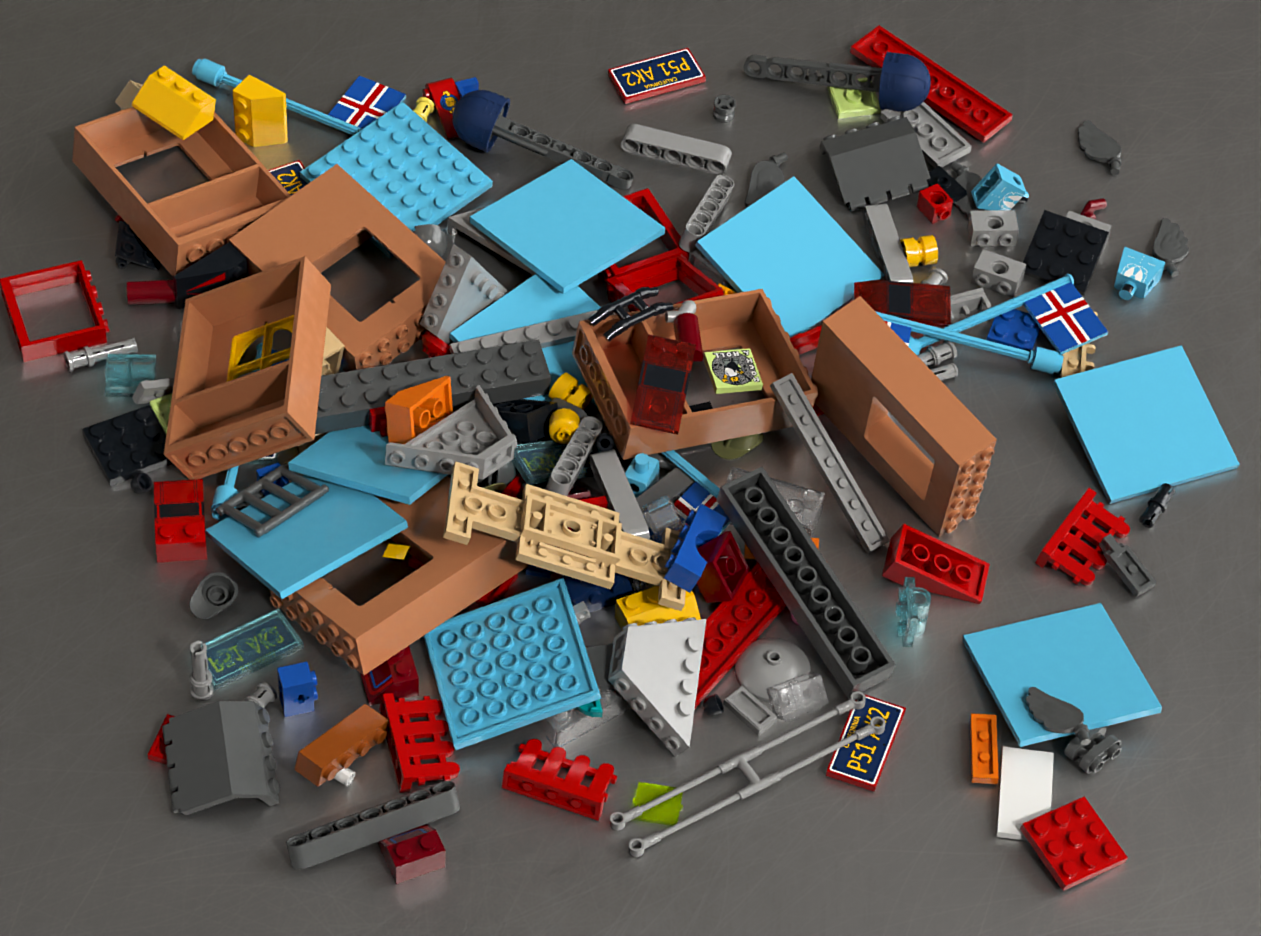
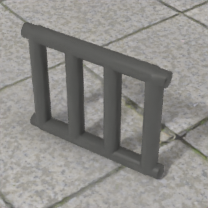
(278, 516)

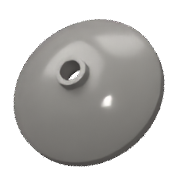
(757, 670)

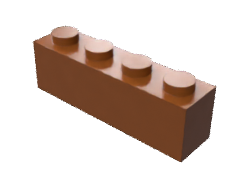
(341, 745)

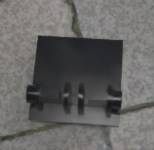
(131, 249)

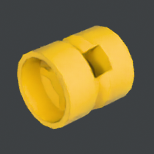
(920, 251)
(568, 390)

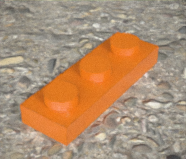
(984, 748)

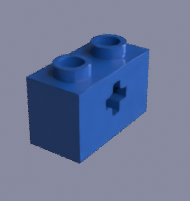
(297, 689)

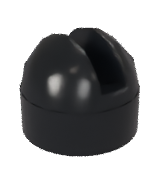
(141, 483)
(713, 705)

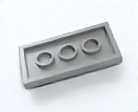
(936, 138)

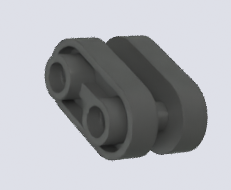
(1094, 759)

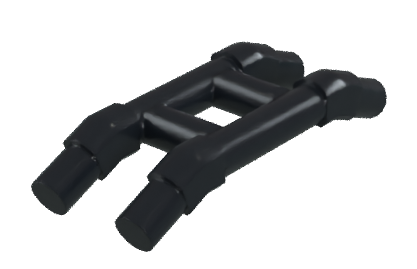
(626, 320)

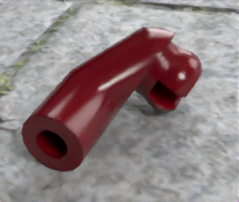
(1092, 206)

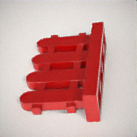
(1073, 544)
(403, 753)
(556, 791)

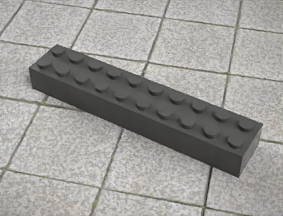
(501, 371)
(805, 582)

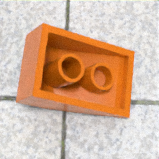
(418, 409)

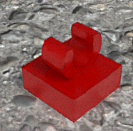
(378, 420)

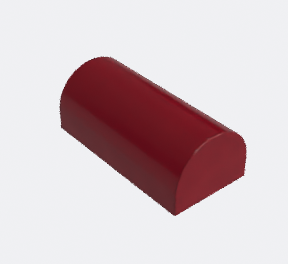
(150, 292)
(687, 330)

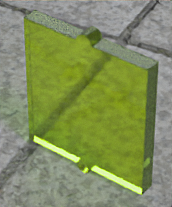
(663, 813)

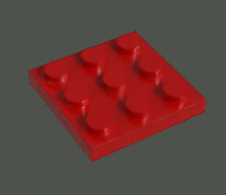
(1073, 843)

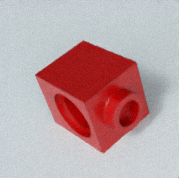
(935, 203)

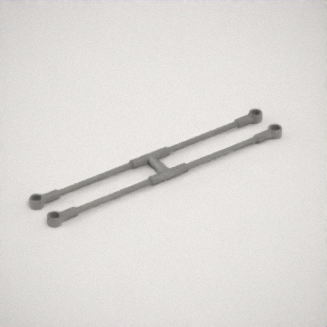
(742, 762)

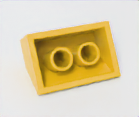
(174, 103)
(259, 113)
(644, 608)

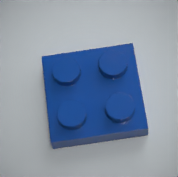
(1014, 330)

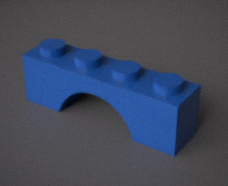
(687, 564)

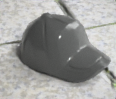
(213, 595)

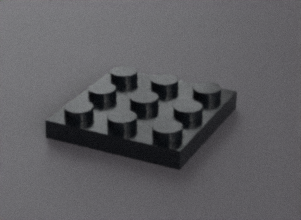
(1064, 248)
(128, 445)

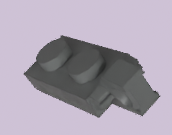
(1127, 566)

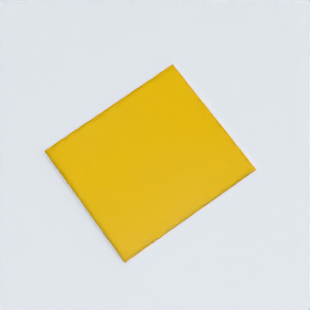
(396, 551)

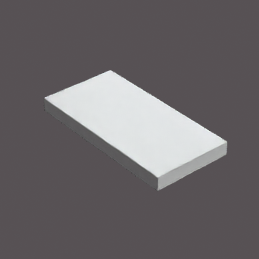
(1023, 789)

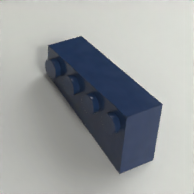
(597, 596)

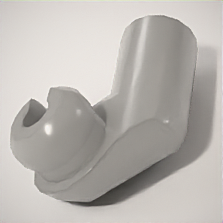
(688, 306)

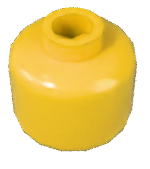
(563, 425)

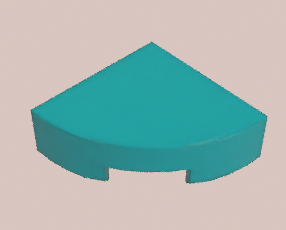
(591, 709)

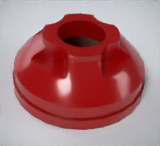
(433, 344)

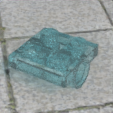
(126, 371)
(912, 610)

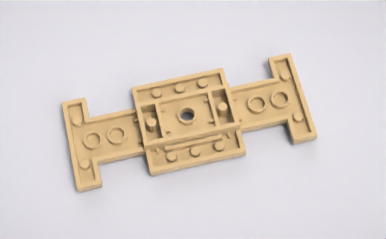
(544, 518)

